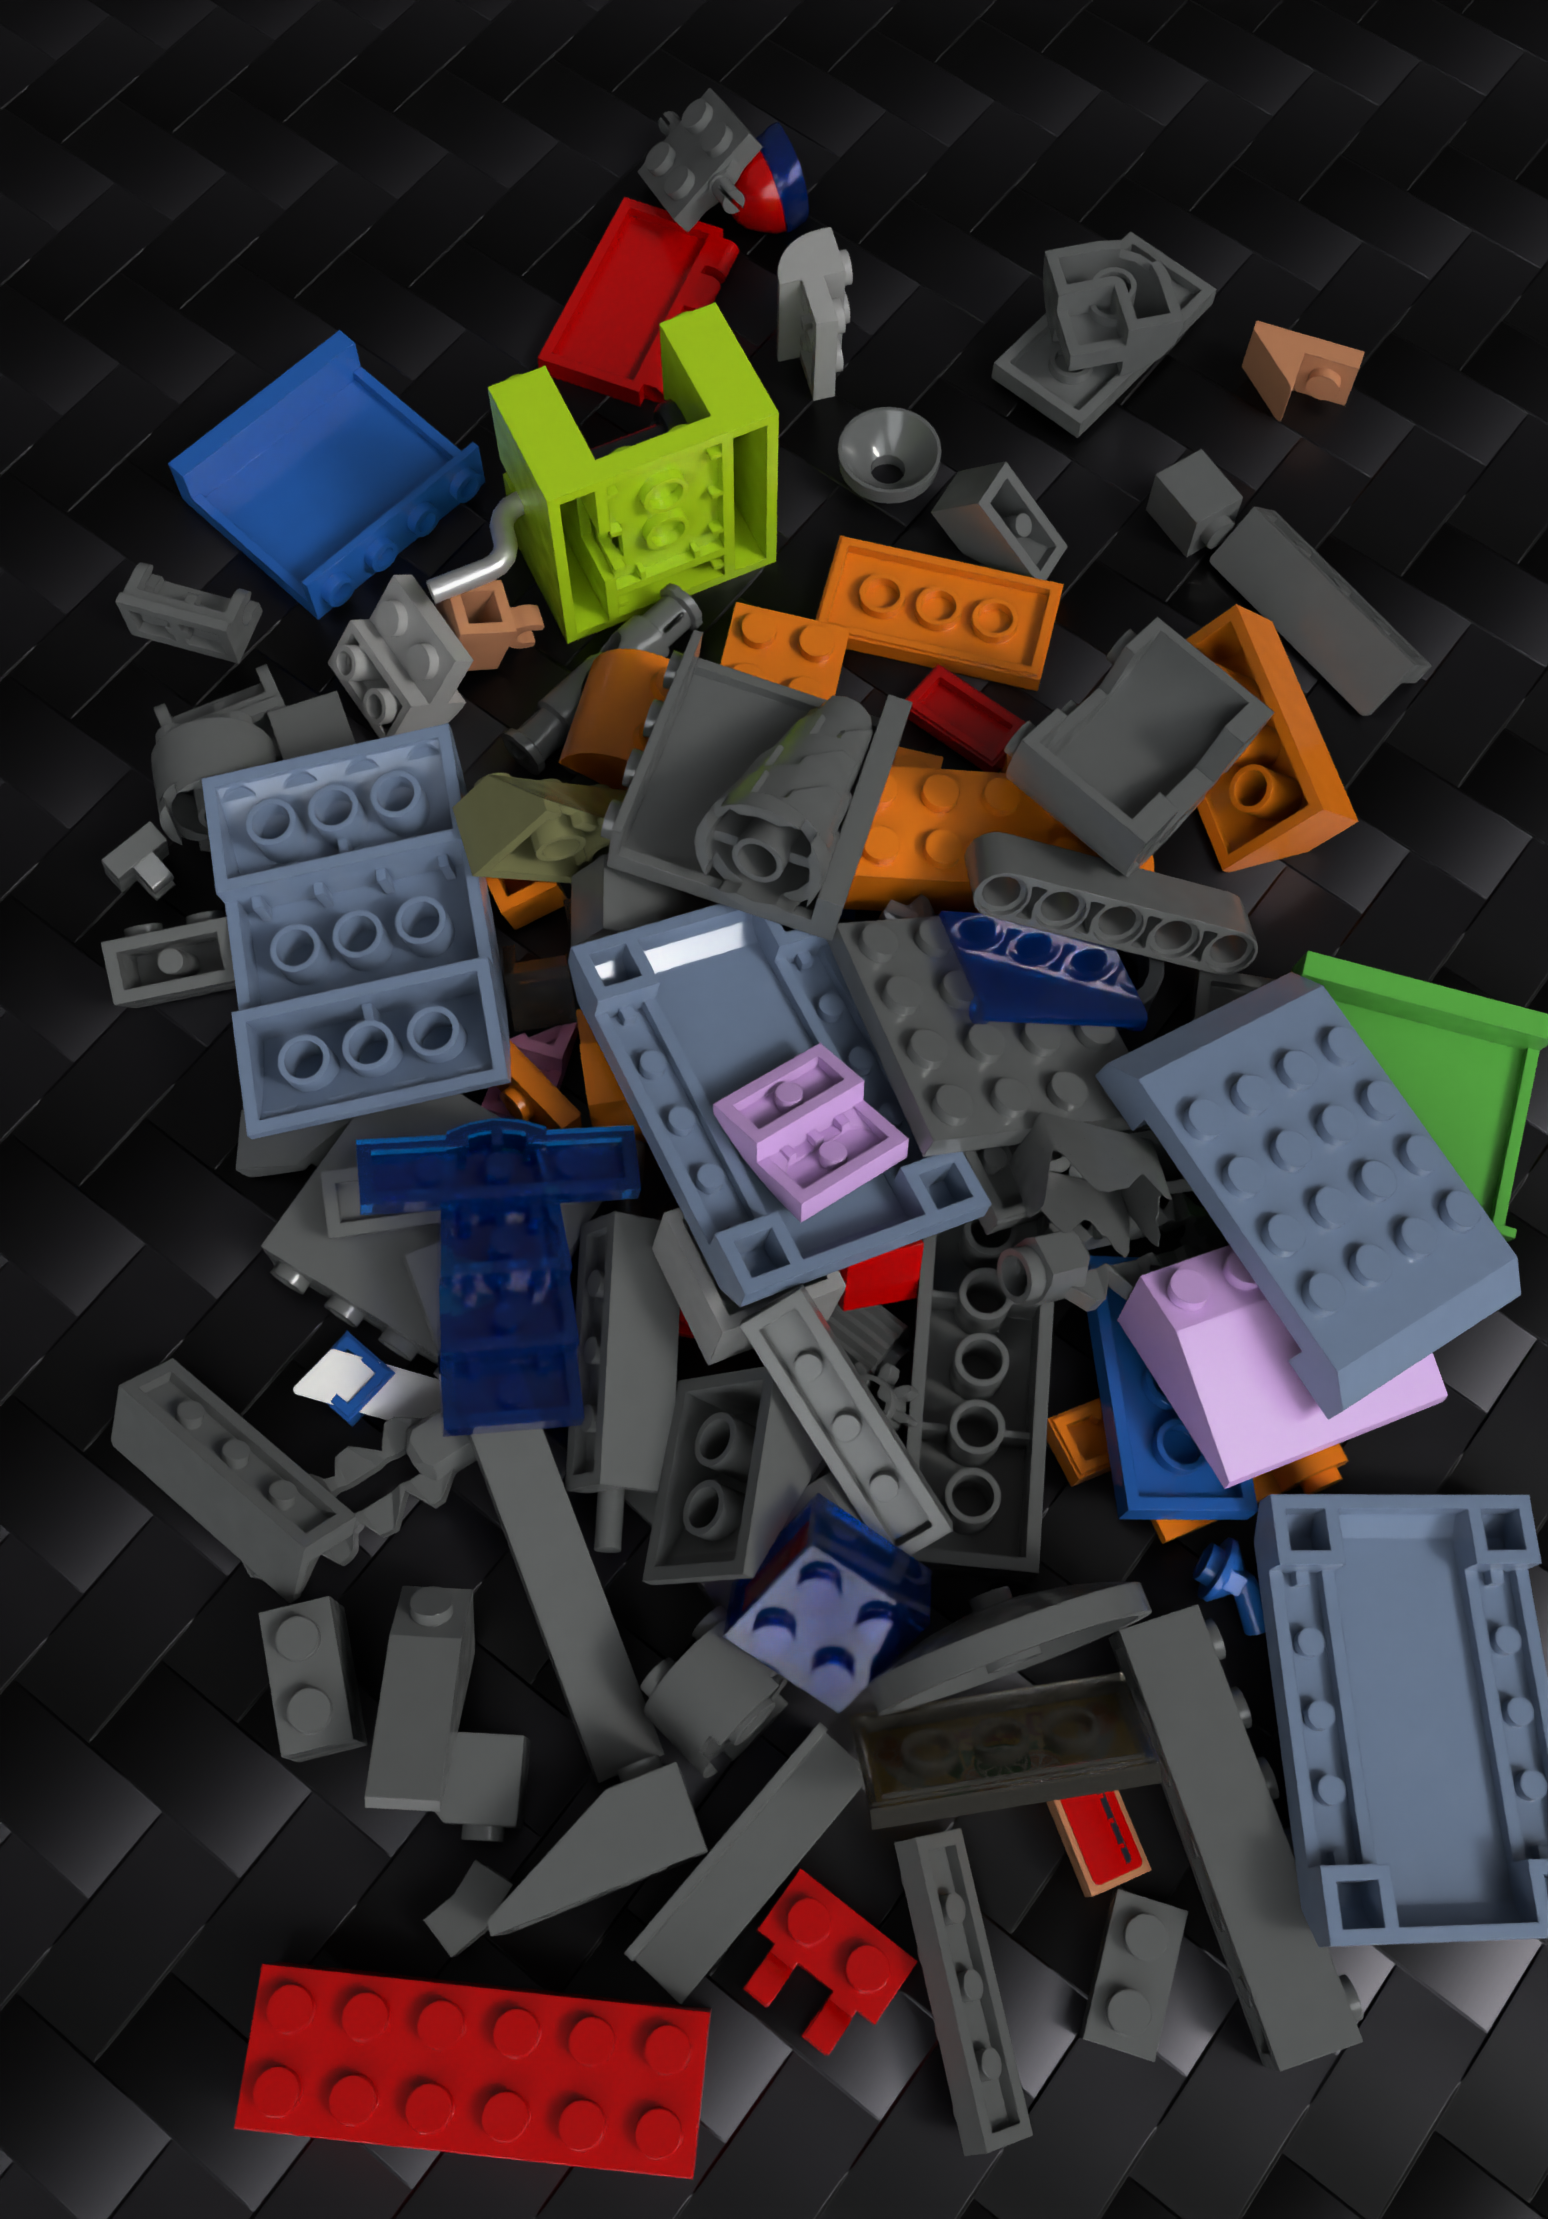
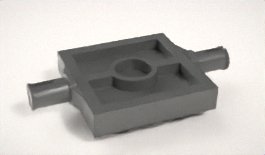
(699, 160)

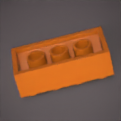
(1284, 786)

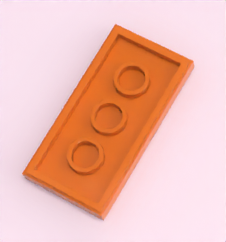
(941, 612)

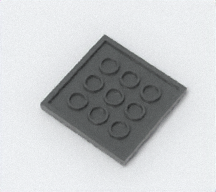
(956, 1078)

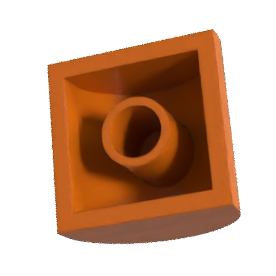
(613, 714)

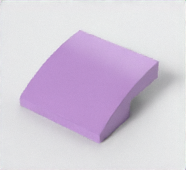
(810, 1131)

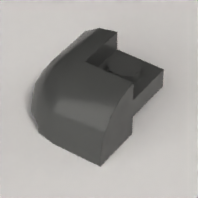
(1109, 306)

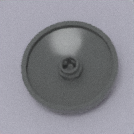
(1006, 1637)

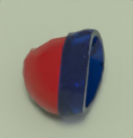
(773, 186)

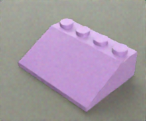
(1229, 1375)

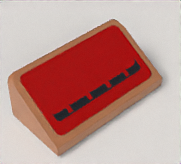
(1099, 1840)

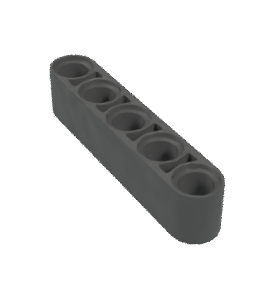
(1100, 905)

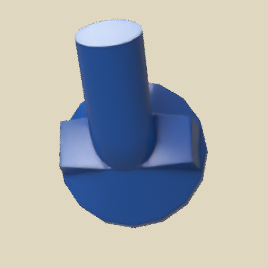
(1224, 1573)

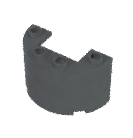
(1139, 747)

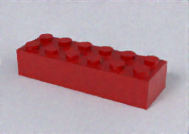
(475, 2069)

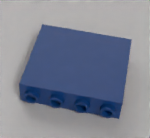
(325, 477)

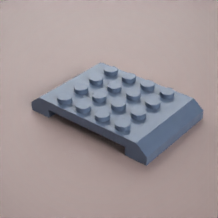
(705, 1010)
(1320, 1184)
(1409, 1713)

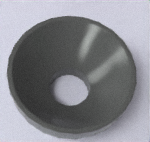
(891, 438)

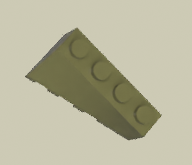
(533, 827)

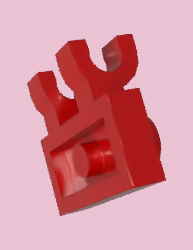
(836, 1949)

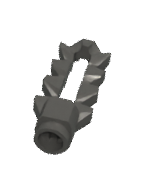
(1057, 1262)
(432, 1455)

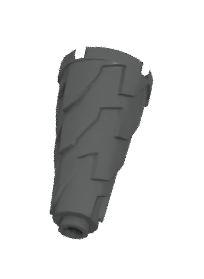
(784, 814)

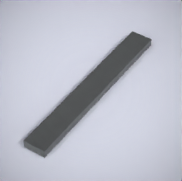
(557, 1578)

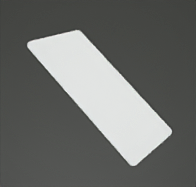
(343, 1373)

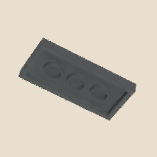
(1077, 398)

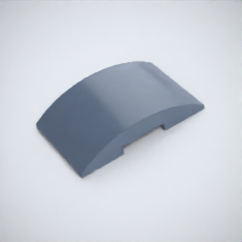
(355, 933)

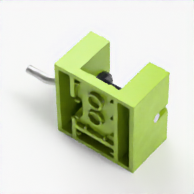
(648, 510)

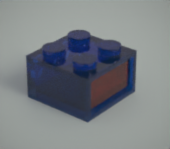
(830, 1604)

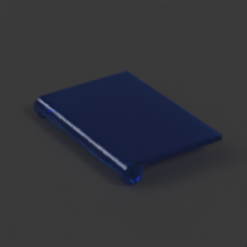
(1041, 975)

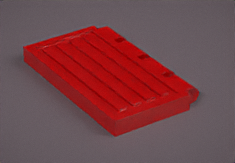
(635, 280)

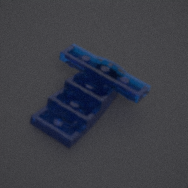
(502, 1257)

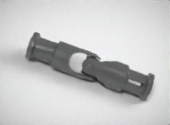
(651, 632)

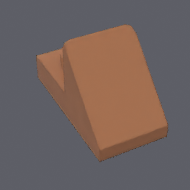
(1292, 361)

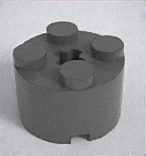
(196, 752)
(713, 1696)

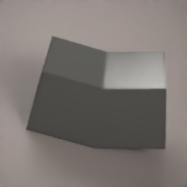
(465, 1913)

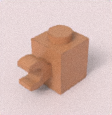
(489, 625)

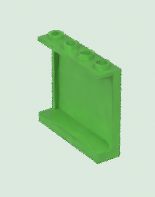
(1455, 1061)

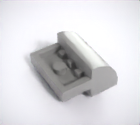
(814, 307)
(402, 662)

